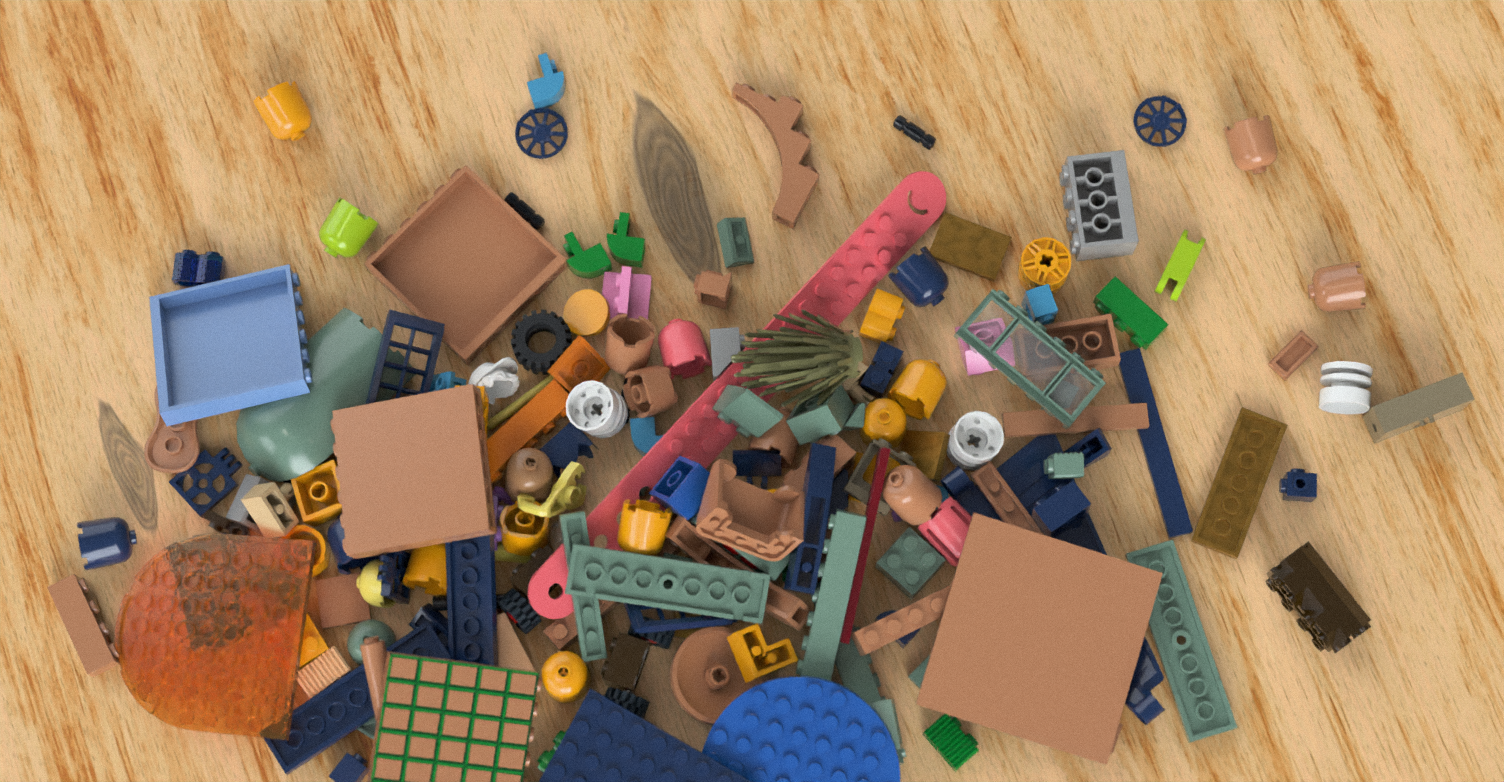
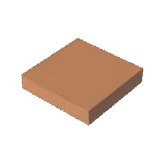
(341, 601)

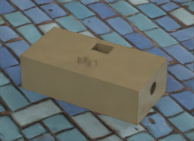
(1418, 408)

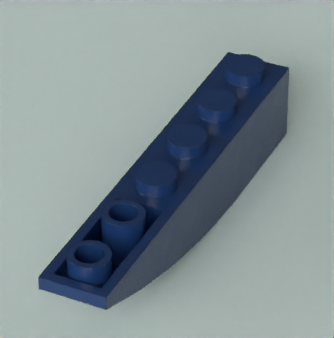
(818, 483)

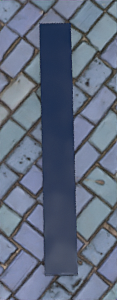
(1155, 446)

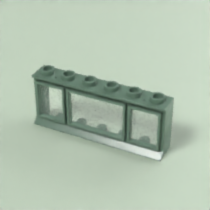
(1031, 357)

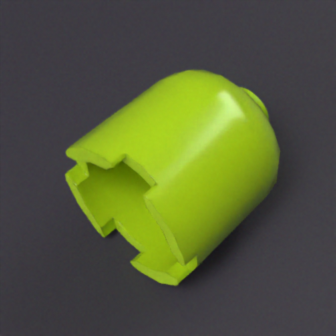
(346, 230)

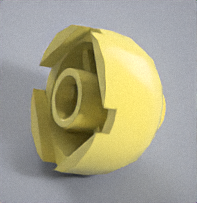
(371, 588)

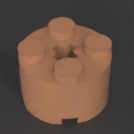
(649, 390)

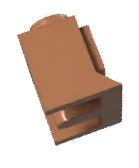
(713, 288)

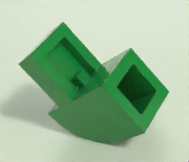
(626, 249)
(586, 263)

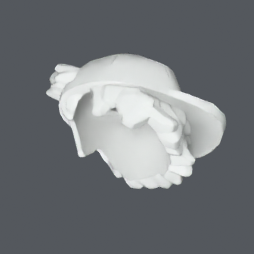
(498, 378)

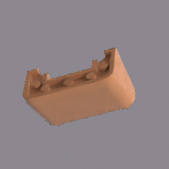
(749, 516)

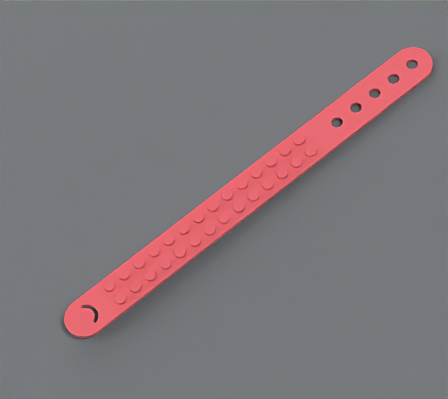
(699, 433)

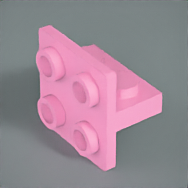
(627, 293)

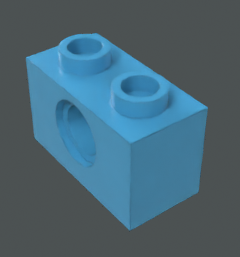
(1040, 305)

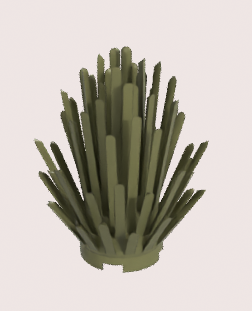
(800, 355)

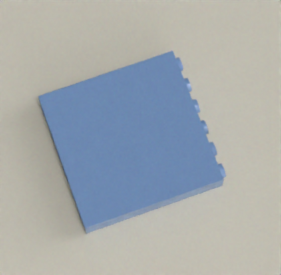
(229, 345)

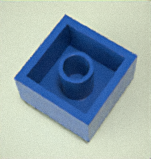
(682, 487)

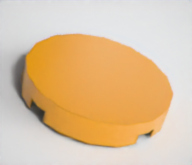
(586, 313)

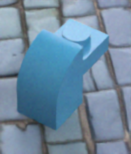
(547, 89)
(644, 434)

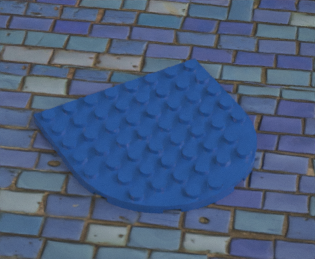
(803, 734)

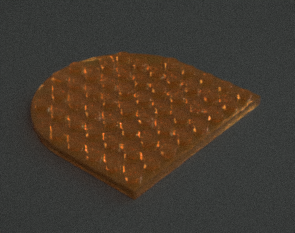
(218, 633)

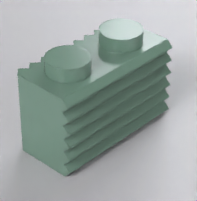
(1064, 465)

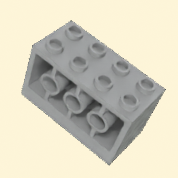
(1099, 205)

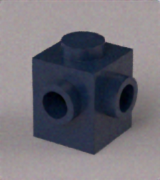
(1298, 486)

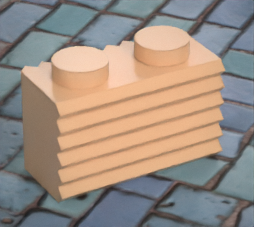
(323, 672)

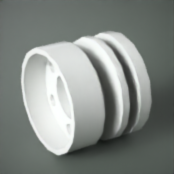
(1345, 387)
(585, 405)
(979, 429)

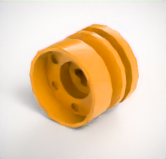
(1033, 274)

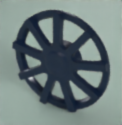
(1160, 120)
(541, 132)

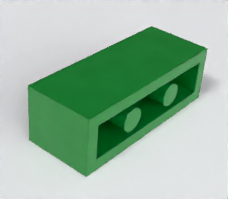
(1130, 313)

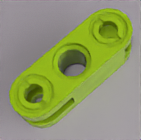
(1180, 264)

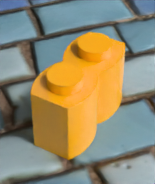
(881, 317)

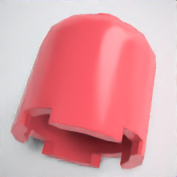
(683, 348)

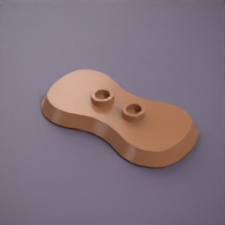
(172, 447)

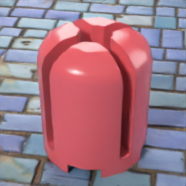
(947, 530)

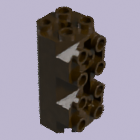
(1318, 598)

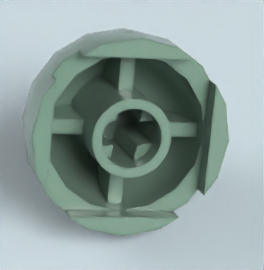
(364, 630)

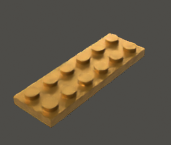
(1239, 483)

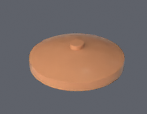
(707, 674)

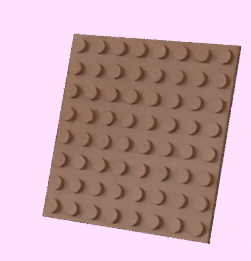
(1039, 638)

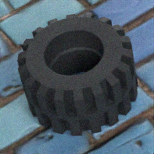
(540, 323)

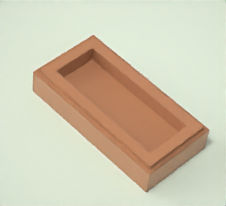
(1293, 355)

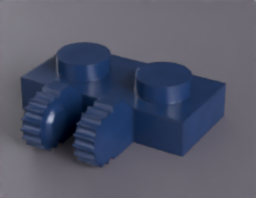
(757, 463)

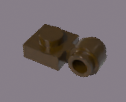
(218, 523)

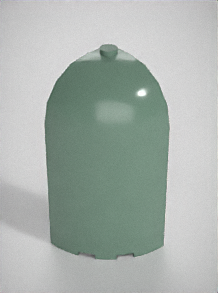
(296, 433)

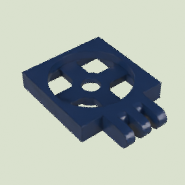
(221, 466)
(391, 574)

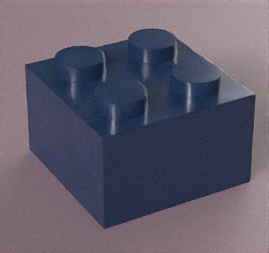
(1061, 509)

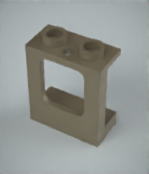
(858, 487)

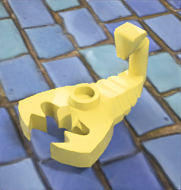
(562, 496)

